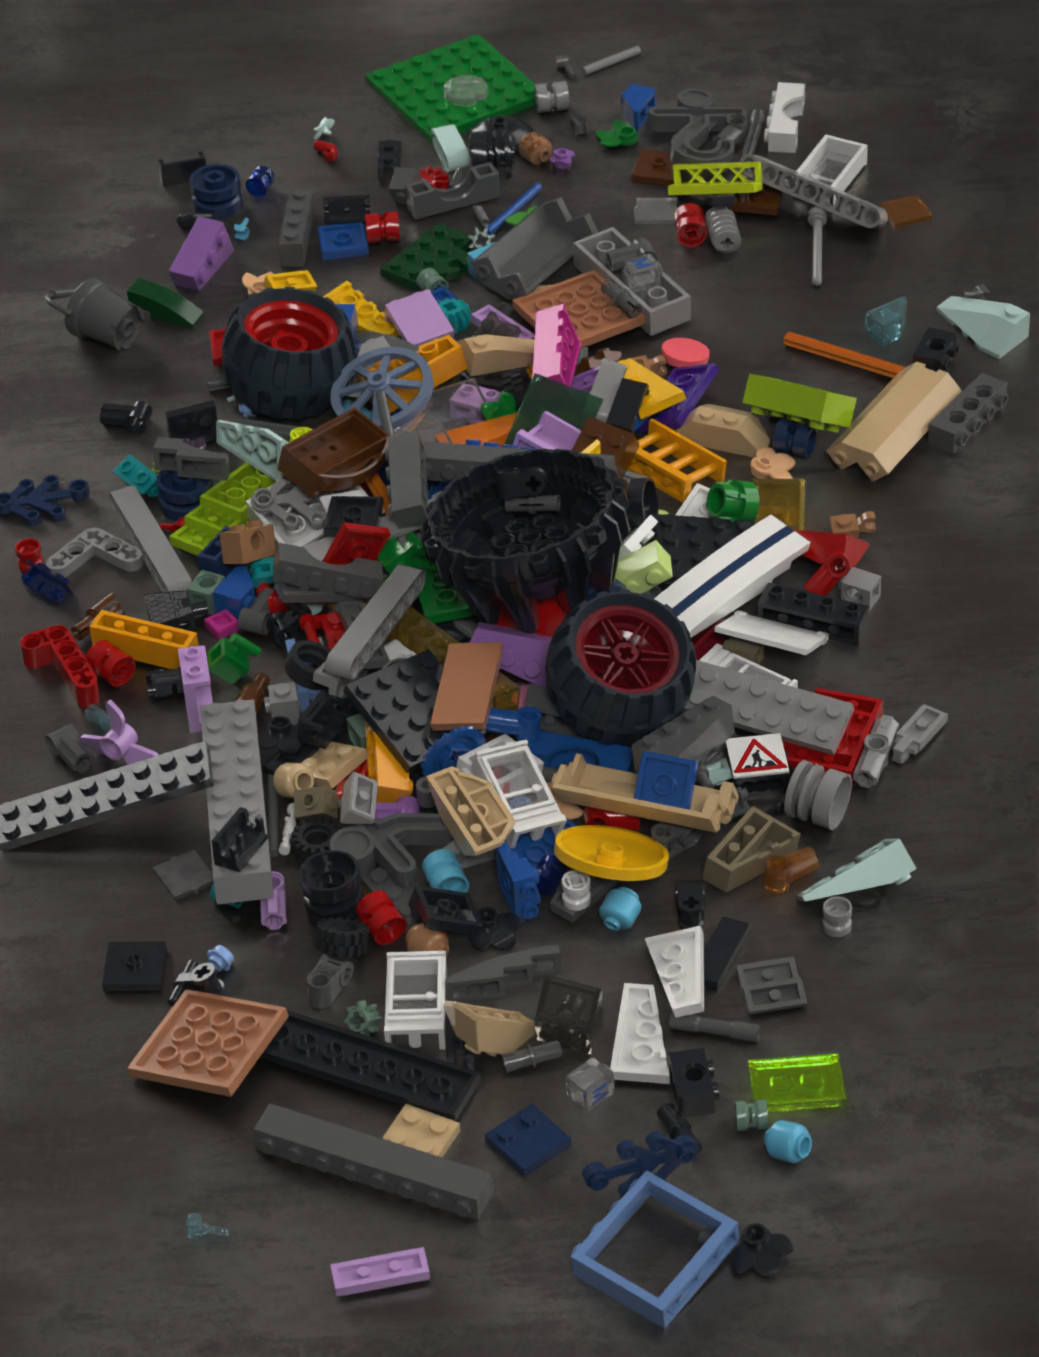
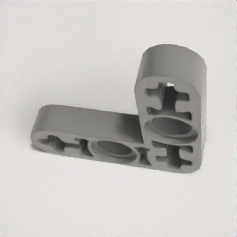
(92, 543)

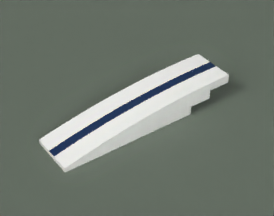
(733, 574)

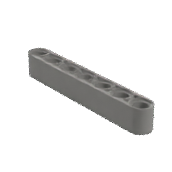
(822, 195)
(150, 539)
(375, 622)

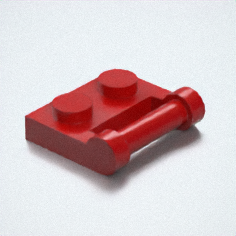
(330, 625)

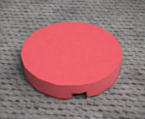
(685, 352)

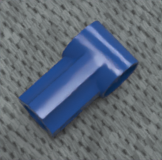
(521, 723)

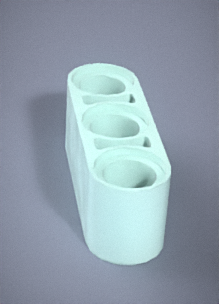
(450, 147)

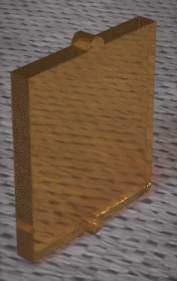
(906, 211)

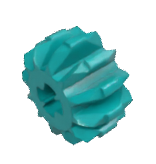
(457, 313)

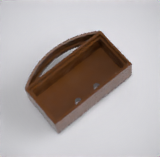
(335, 454)

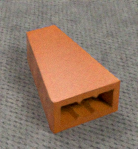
(487, 431)

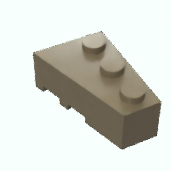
(747, 848)

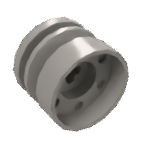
(818, 795)

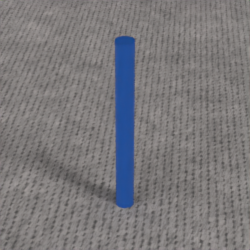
(514, 208)

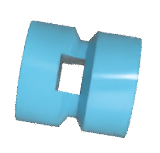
(444, 871)

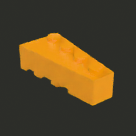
(444, 359)

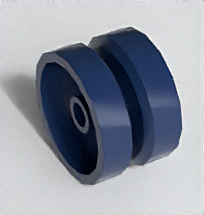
(216, 190)
(179, 494)

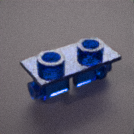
(40, 575)

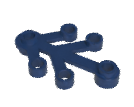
(38, 499)
(678, 1151)

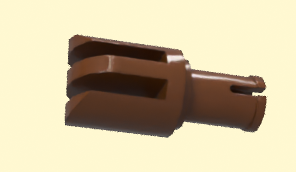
(91, 613)
(255, 690)

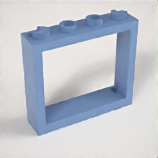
(687, 1282)

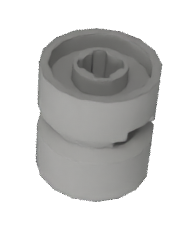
(551, 97)

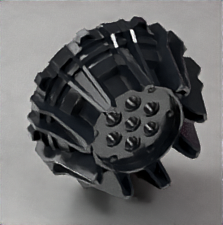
(524, 554)

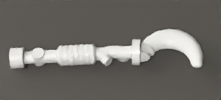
(290, 823)

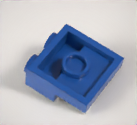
(518, 882)

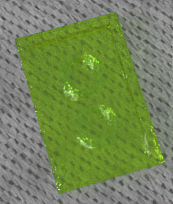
(798, 1082)

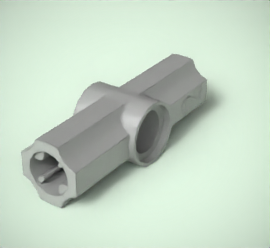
(876, 751)

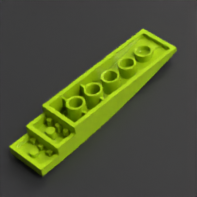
(220, 507)

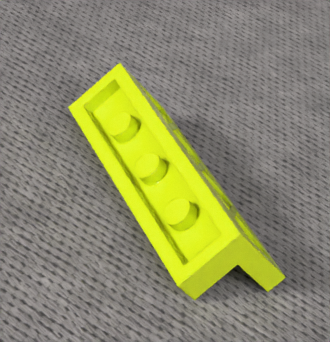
(713, 187)

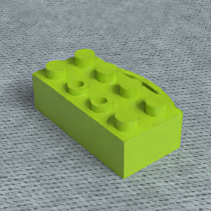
(799, 403)

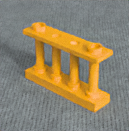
(667, 476)

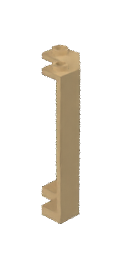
(894, 420)
(578, 783)

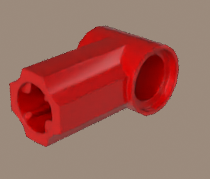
(826, 577)
(610, 818)

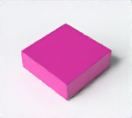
(221, 624)

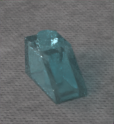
(887, 321)

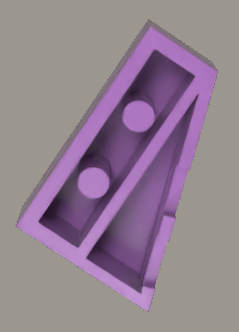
(201, 254)

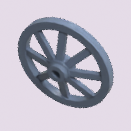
(384, 381)

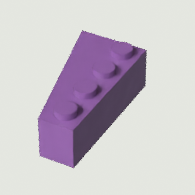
(522, 653)

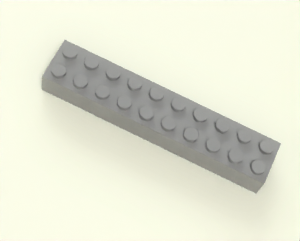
(238, 783)

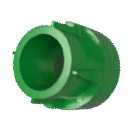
(733, 500)

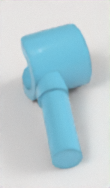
(242, 231)

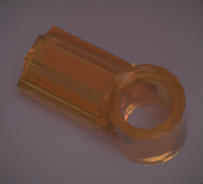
(783, 870)

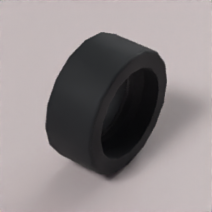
(297, 670)

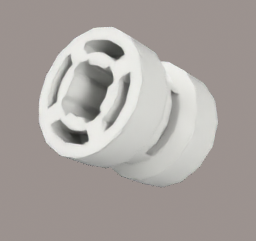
(576, 890)

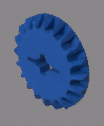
(459, 741)

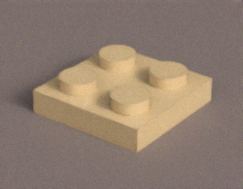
(335, 763)
(423, 1131)

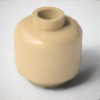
(292, 777)

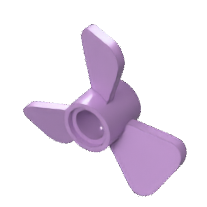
(119, 740)

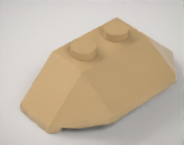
(725, 430)
(470, 810)
(489, 1028)

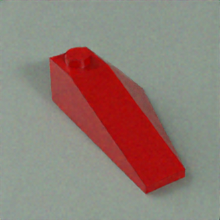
(825, 543)

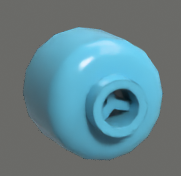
(620, 909)
(788, 1141)

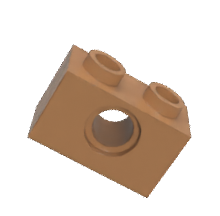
(248, 542)

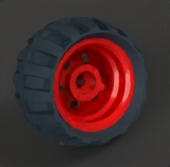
(286, 352)

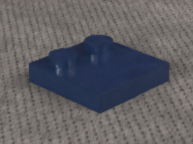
(528, 1140)

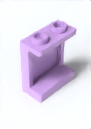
(418, 318)
(549, 434)
(195, 674)

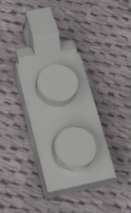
(917, 732)

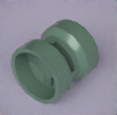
(431, 280)
(758, 1112)

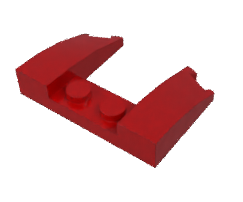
(852, 742)

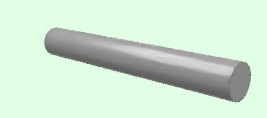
(611, 60)

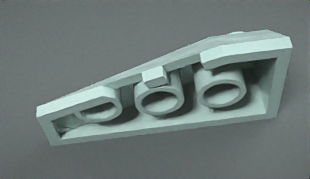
(991, 324)
(253, 445)
(876, 866)

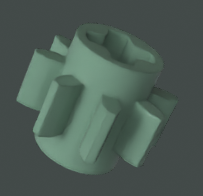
(475, 238)
(369, 1013)

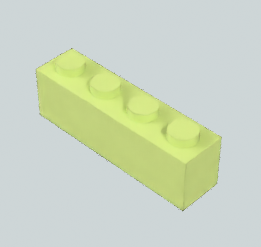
(644, 568)

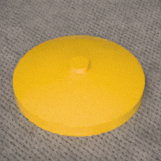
(611, 852)

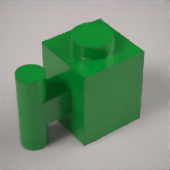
(395, 554)
(231, 657)

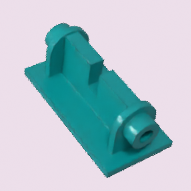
(137, 474)

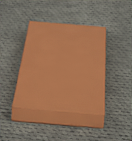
(467, 685)

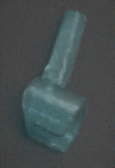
(196, 1228)

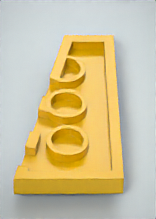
(368, 316)
(661, 393)

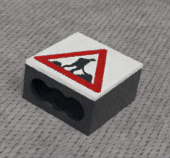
(758, 764)

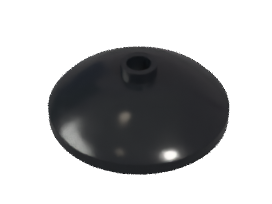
(516, 126)

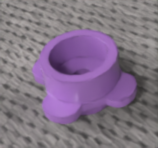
(562, 158)

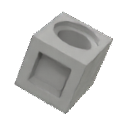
(860, 587)

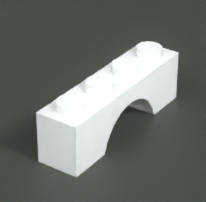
(781, 130)

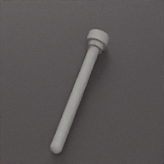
(817, 219)

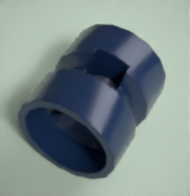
(794, 438)

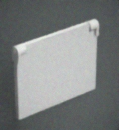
(772, 633)

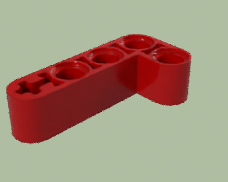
(59, 647)

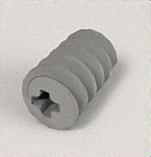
(723, 229)

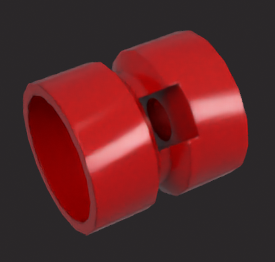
(690, 225)
(382, 227)
(111, 663)
(381, 916)

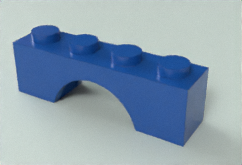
(561, 749)

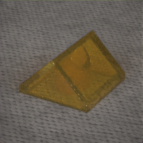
(783, 500)

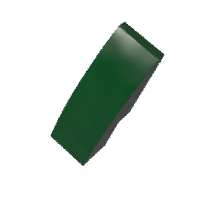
(164, 304)

